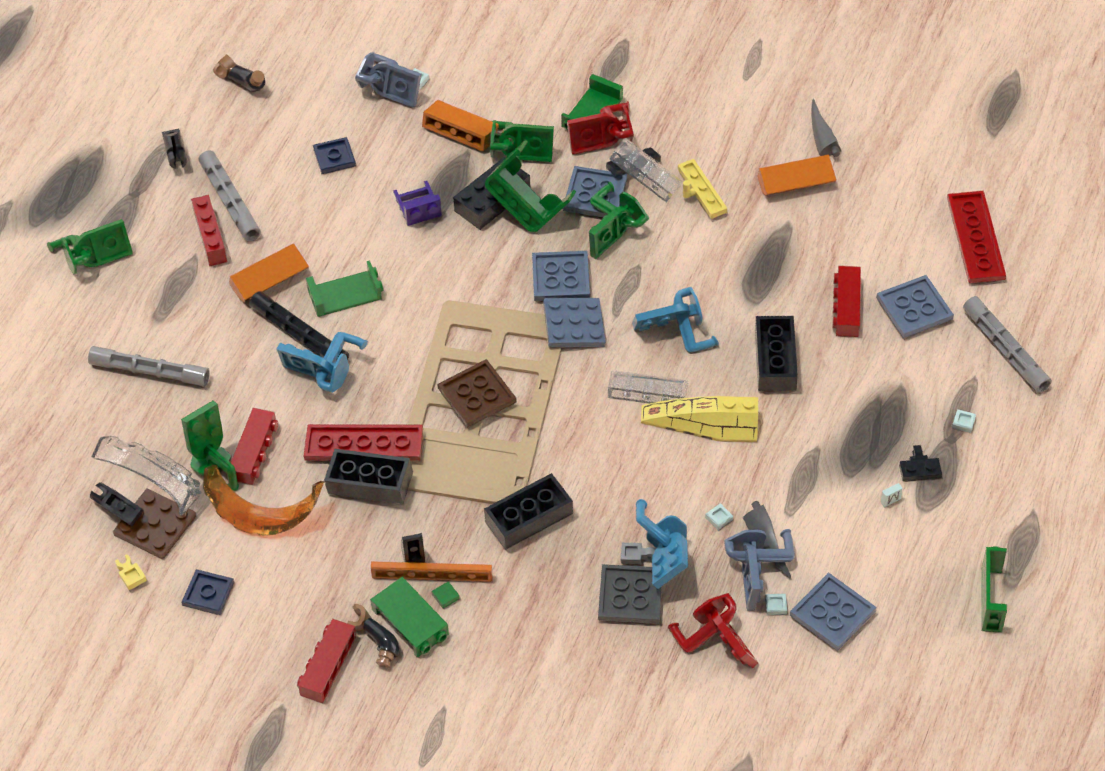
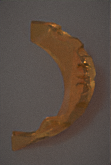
(251, 517)

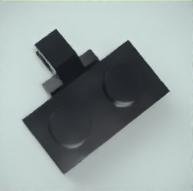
(919, 466)

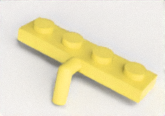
(698, 185)

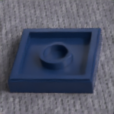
(334, 155)
(207, 592)

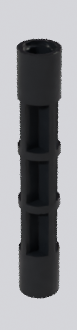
(291, 324)

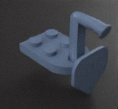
(389, 79)
(748, 548)

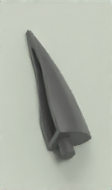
(823, 135)
(759, 520)

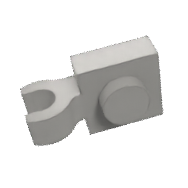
(633, 553)

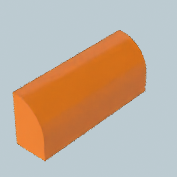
(458, 125)
(796, 175)
(268, 272)

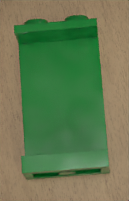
(600, 94)
(345, 291)
(992, 614)
(411, 616)

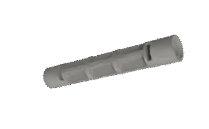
(229, 196)
(1007, 344)
(110, 358)

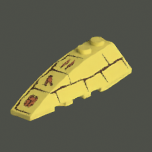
(711, 416)

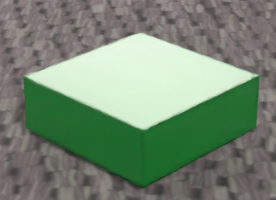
(445, 594)

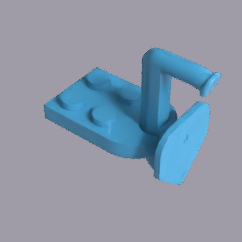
(681, 312)
(318, 367)
(670, 541)

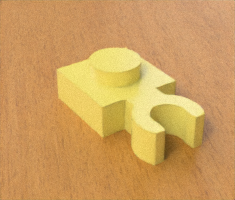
(130, 574)

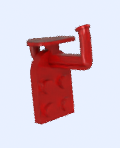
(600, 129)
(710, 613)

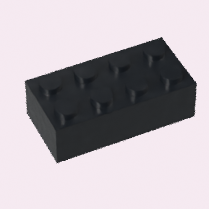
(477, 203)
(776, 353)
(368, 476)
(528, 511)

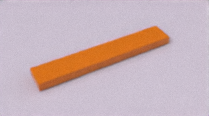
(431, 571)

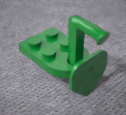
(538, 137)
(615, 221)
(95, 246)
(203, 440)

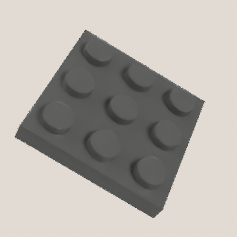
(628, 595)

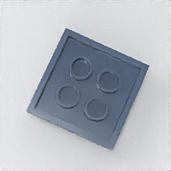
(586, 184)
(560, 275)
(914, 306)
(574, 322)
(833, 611)

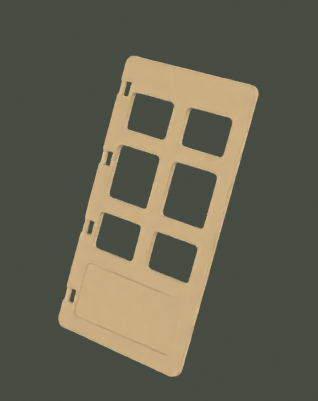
(464, 462)

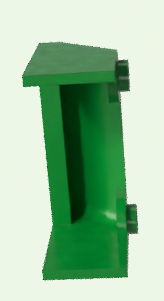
(519, 197)

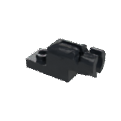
(174, 147)
(117, 504)

